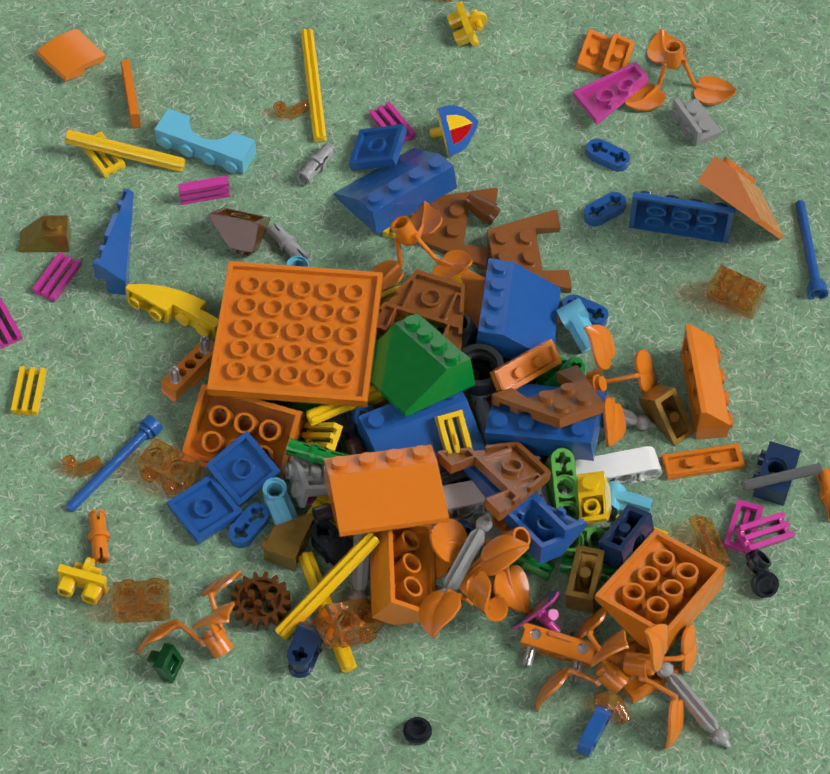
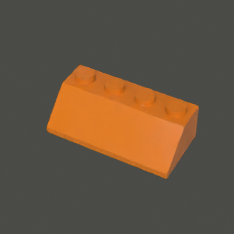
(705, 384)
(401, 574)

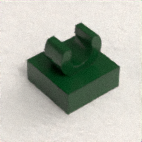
(166, 662)

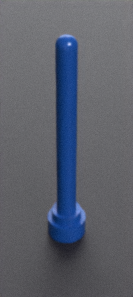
(816, 285)
(148, 428)

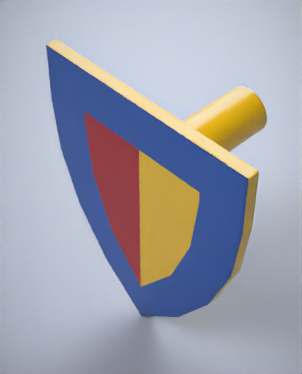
(456, 127)

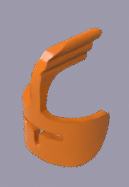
(477, 589)

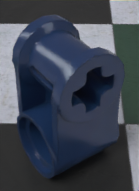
(304, 650)

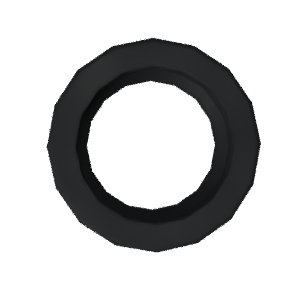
(488, 354)

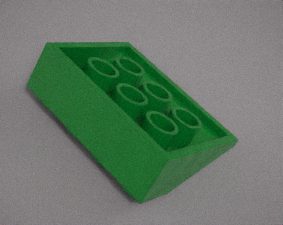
(418, 366)

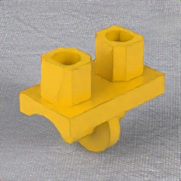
(474, 21)
(85, 577)

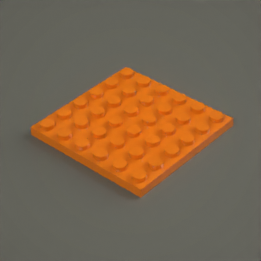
(296, 334)

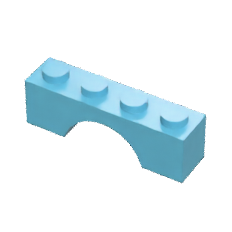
(231, 152)

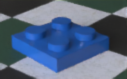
(377, 147)
(243, 468)
(204, 509)

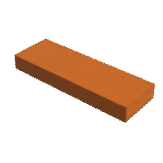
(130, 94)
(526, 366)
(702, 461)

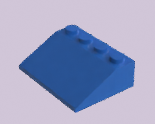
(398, 189)
(681, 216)
(516, 309)
(390, 429)
(539, 437)

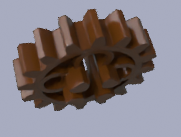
(276, 603)

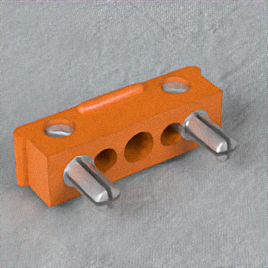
(182, 376)
(556, 646)

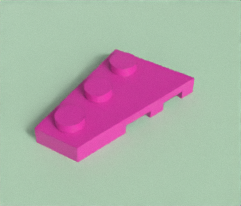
(610, 92)

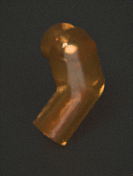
(293, 112)
(81, 469)
(615, 704)

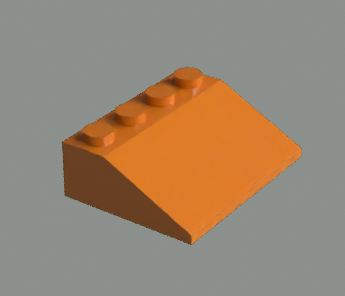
(738, 190)
(223, 419)
(385, 490)
(661, 586)

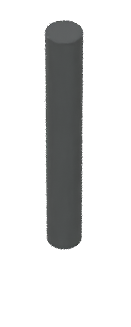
(782, 476)

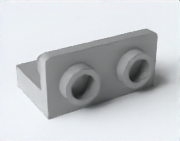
(695, 121)
(305, 479)

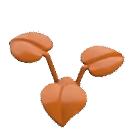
(670, 53)
(408, 232)
(603, 351)
(511, 583)
(442, 607)
(215, 636)
(645, 665)
(606, 672)

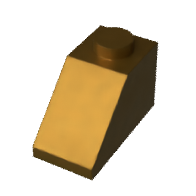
(46, 234)
(667, 412)
(288, 541)
(584, 579)

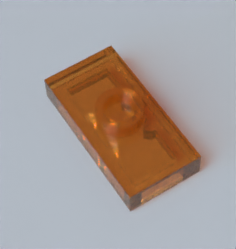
(709, 539)

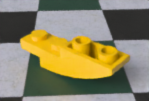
(166, 303)

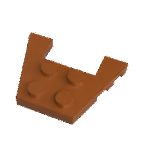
(453, 227)
(519, 244)
(433, 298)
(558, 407)
(508, 467)

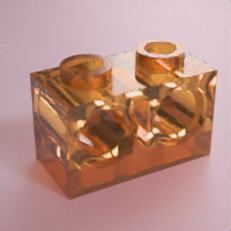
(736, 292)
(172, 463)
(142, 607)
(347, 623)

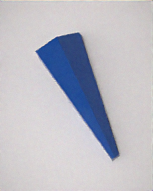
(115, 251)
(548, 527)

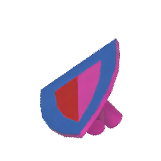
(545, 617)

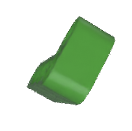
(570, 501)

